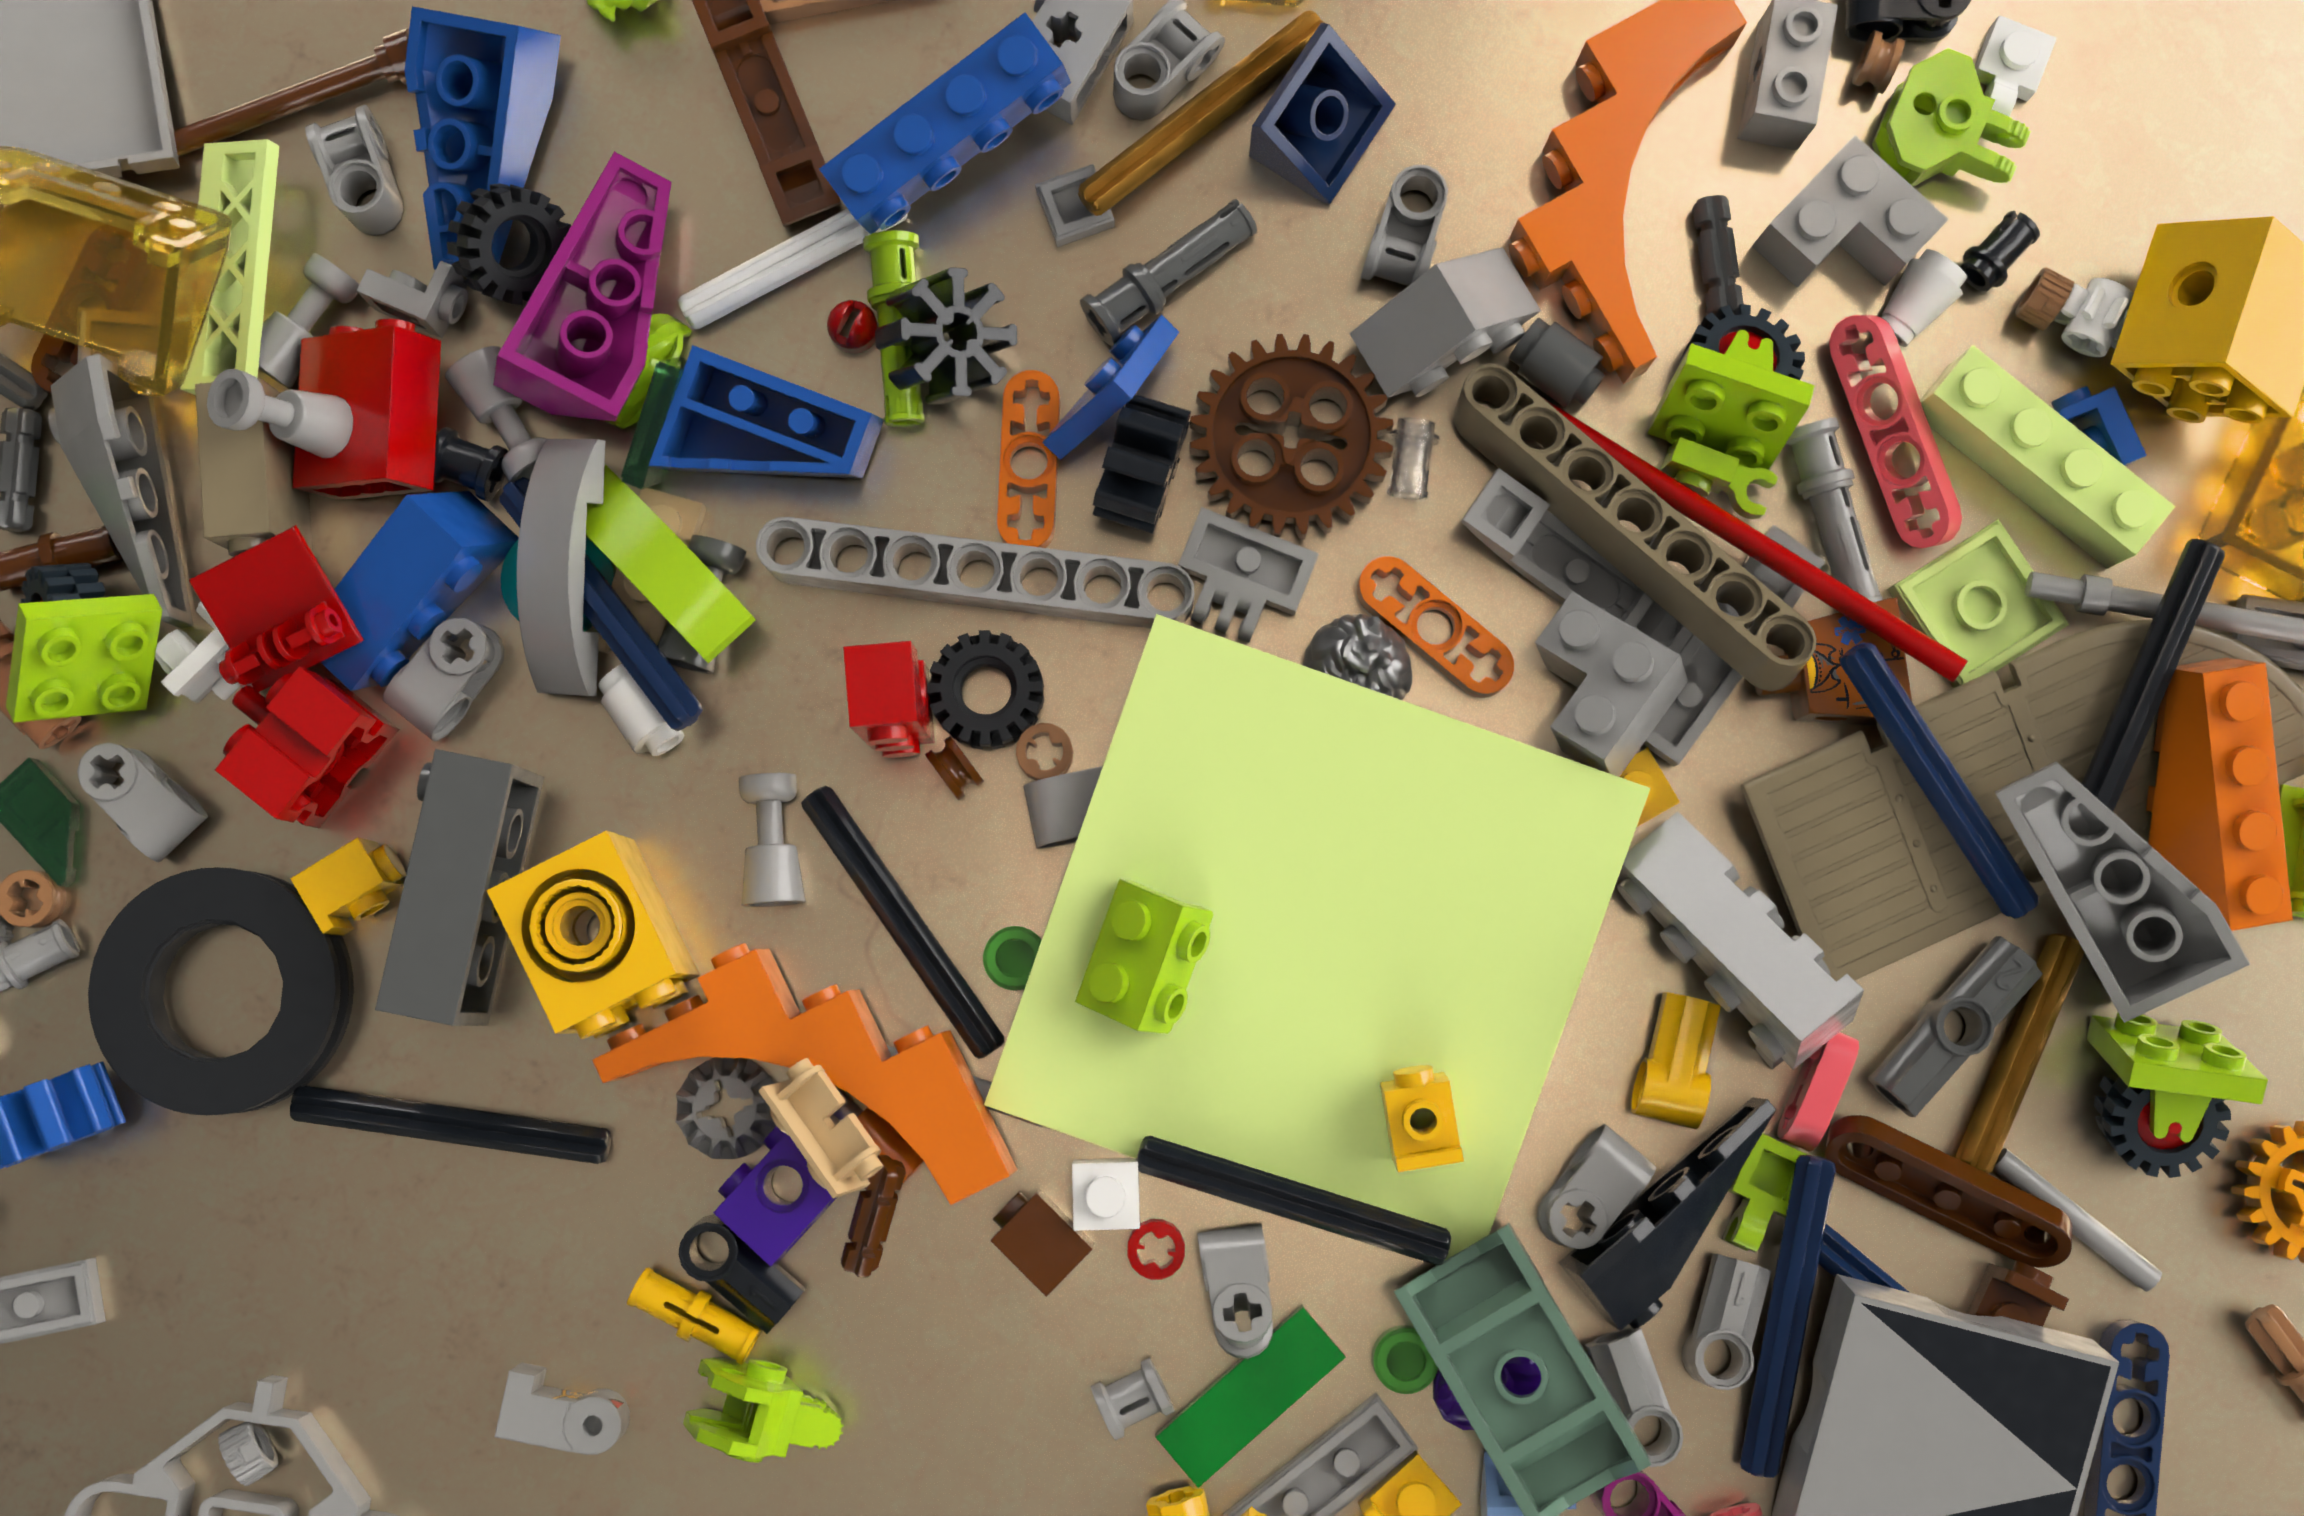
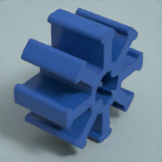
(57, 1113)

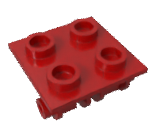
(274, 611)

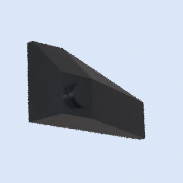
(1662, 1226)

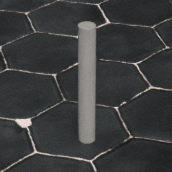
(2083, 1224)

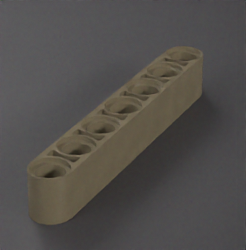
(1637, 555)

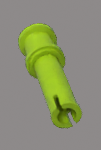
(891, 269)

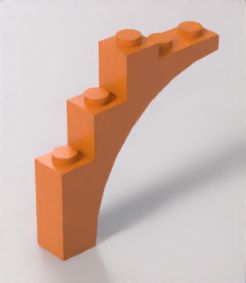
(1581, 232)
(752, 1015)

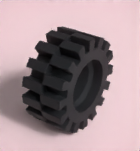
(476, 236)
(977, 652)

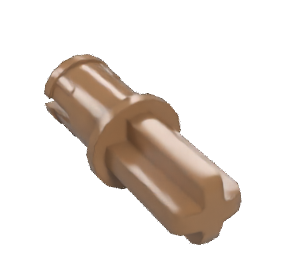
(2281, 1345)

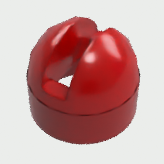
(862, 331)

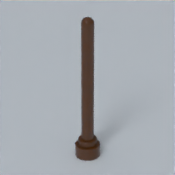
(386, 63)

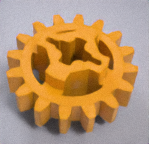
(2270, 1191)

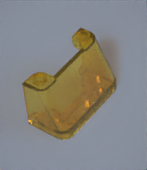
(108, 265)

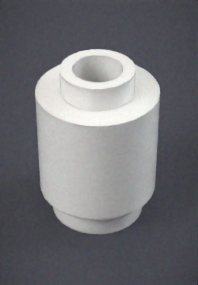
(636, 715)

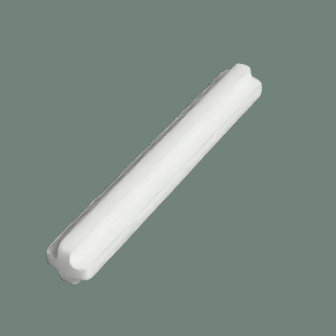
(772, 269)

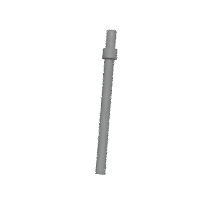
(2098, 595)

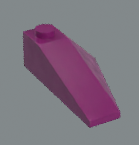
(592, 311)

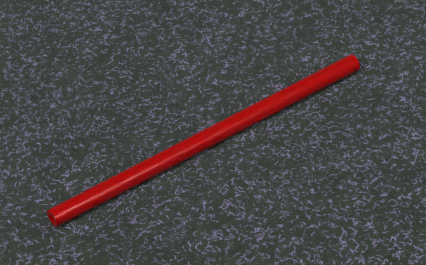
(1782, 560)

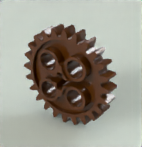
(1298, 381)

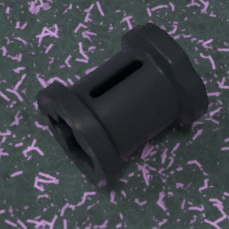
(468, 464)

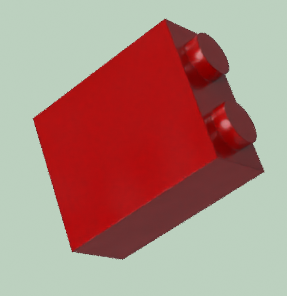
(393, 394)

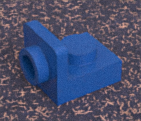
(2103, 421)

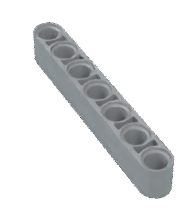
(951, 554)

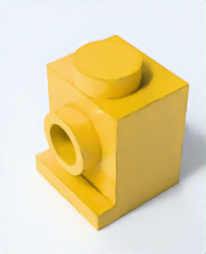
(349, 884)
(1427, 1146)

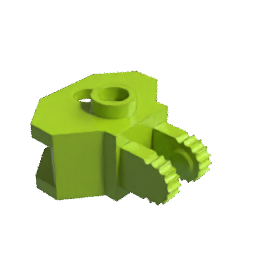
(1939, 120)
(760, 1412)

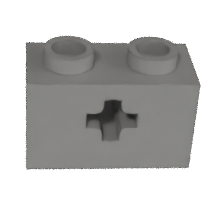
(1098, 32)
(1787, 72)

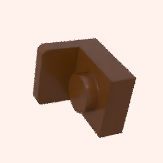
(2016, 1294)

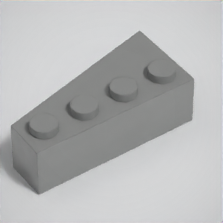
(1737, 942)

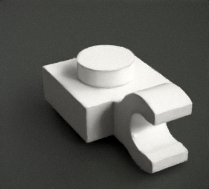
(2012, 62)

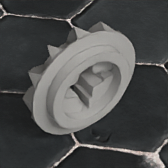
(700, 1090)

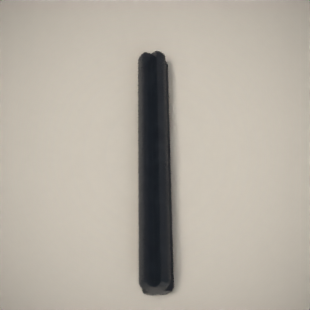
(2152, 670)
(903, 922)
(450, 1124)
(1293, 1200)

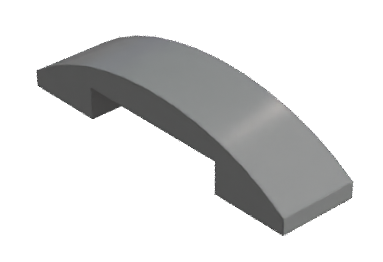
(1558, 561)
(553, 566)

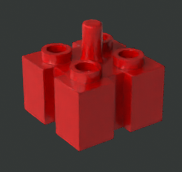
(305, 747)

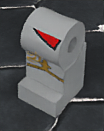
(558, 1416)

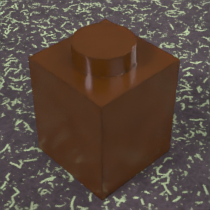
(1040, 1240)

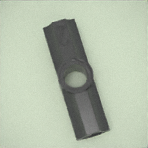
(1983, 997)

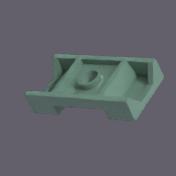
(1545, 1443)

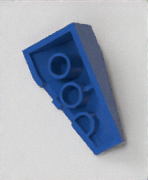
(480, 110)

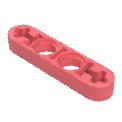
(1905, 425)

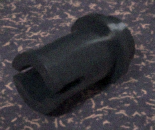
(1999, 251)

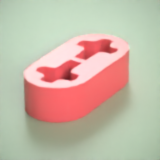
(1818, 1092)

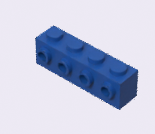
(947, 125)

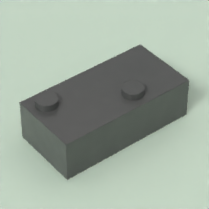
(446, 929)

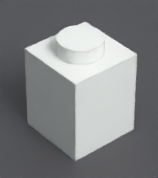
(1105, 1194)

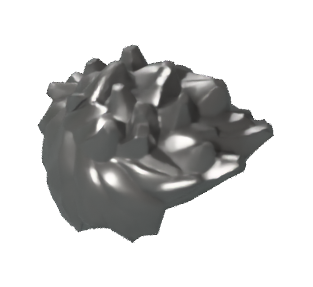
(1362, 653)

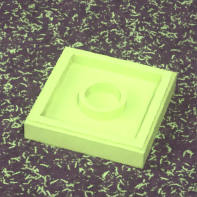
(1978, 603)

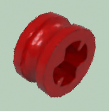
(1151, 1268)

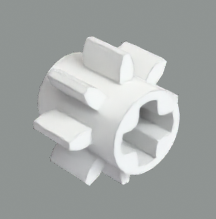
(2094, 316)

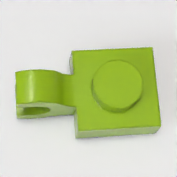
(1711, 470)
(1765, 1190)

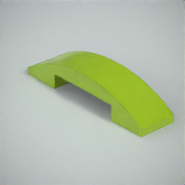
(665, 570)

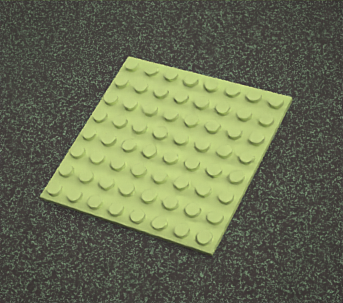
(1375, 910)

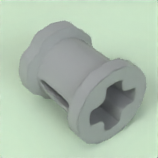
(1132, 1399)

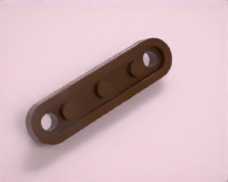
(1949, 1191)

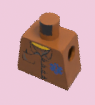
(1823, 688)

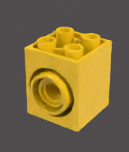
(2218, 320)
(628, 964)

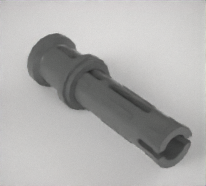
(1146, 286)

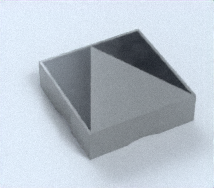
(1943, 1412)

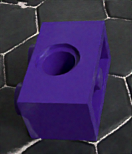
(761, 1217)

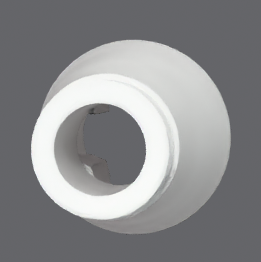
(1923, 294)

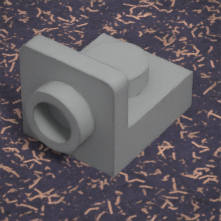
(411, 300)

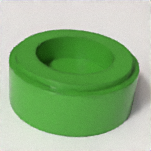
(1010, 956)
(1403, 1360)

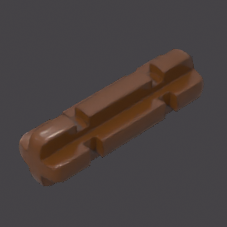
(873, 1219)

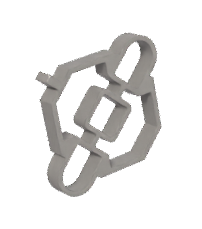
(170, 1481)

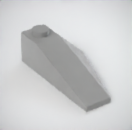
(121, 465)
(2126, 904)

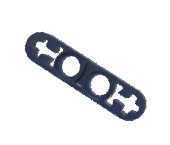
(2144, 1446)

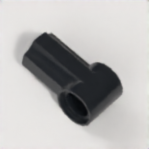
(743, 1278)

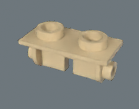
(836, 1155)

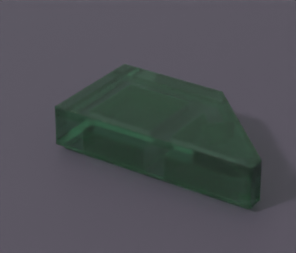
(41, 818)

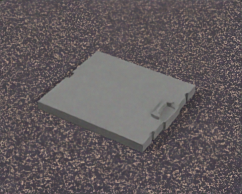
(86, 84)

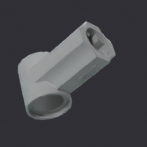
(1729, 1313)
(1634, 1383)

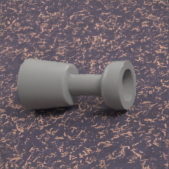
(283, 335)
(473, 381)
(301, 418)
(771, 867)

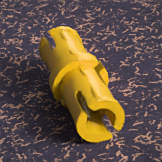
(694, 1315)

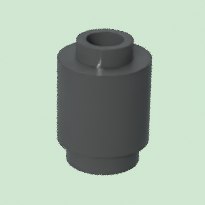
(1558, 363)

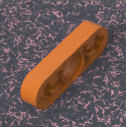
(1014, 417)
(1483, 642)

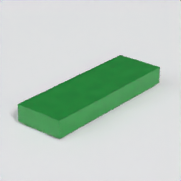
(1249, 1397)

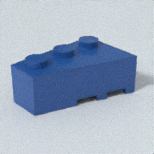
(759, 424)
(413, 579)

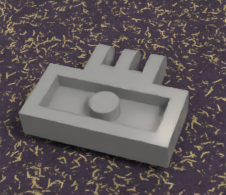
(1244, 571)

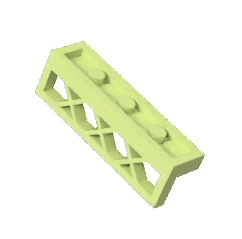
(242, 184)

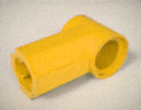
(1674, 1077)

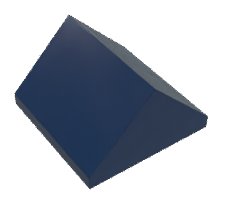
(1320, 117)

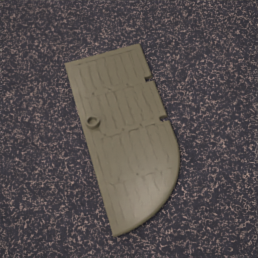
(1866, 850)

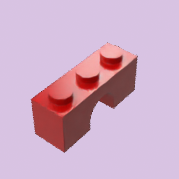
(889, 697)

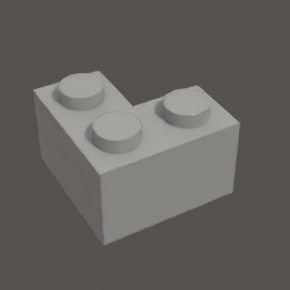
(1854, 205)
(1445, 317)
(1620, 679)

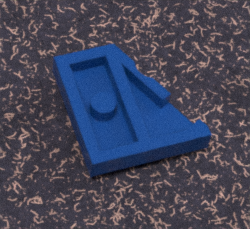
(1112, 384)

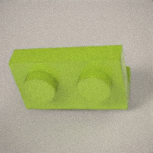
(1144, 958)

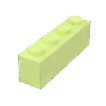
(2043, 459)

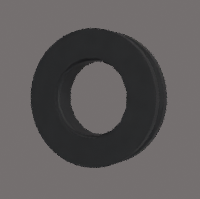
(131, 979)

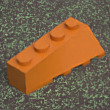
(2220, 790)

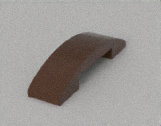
(768, 106)

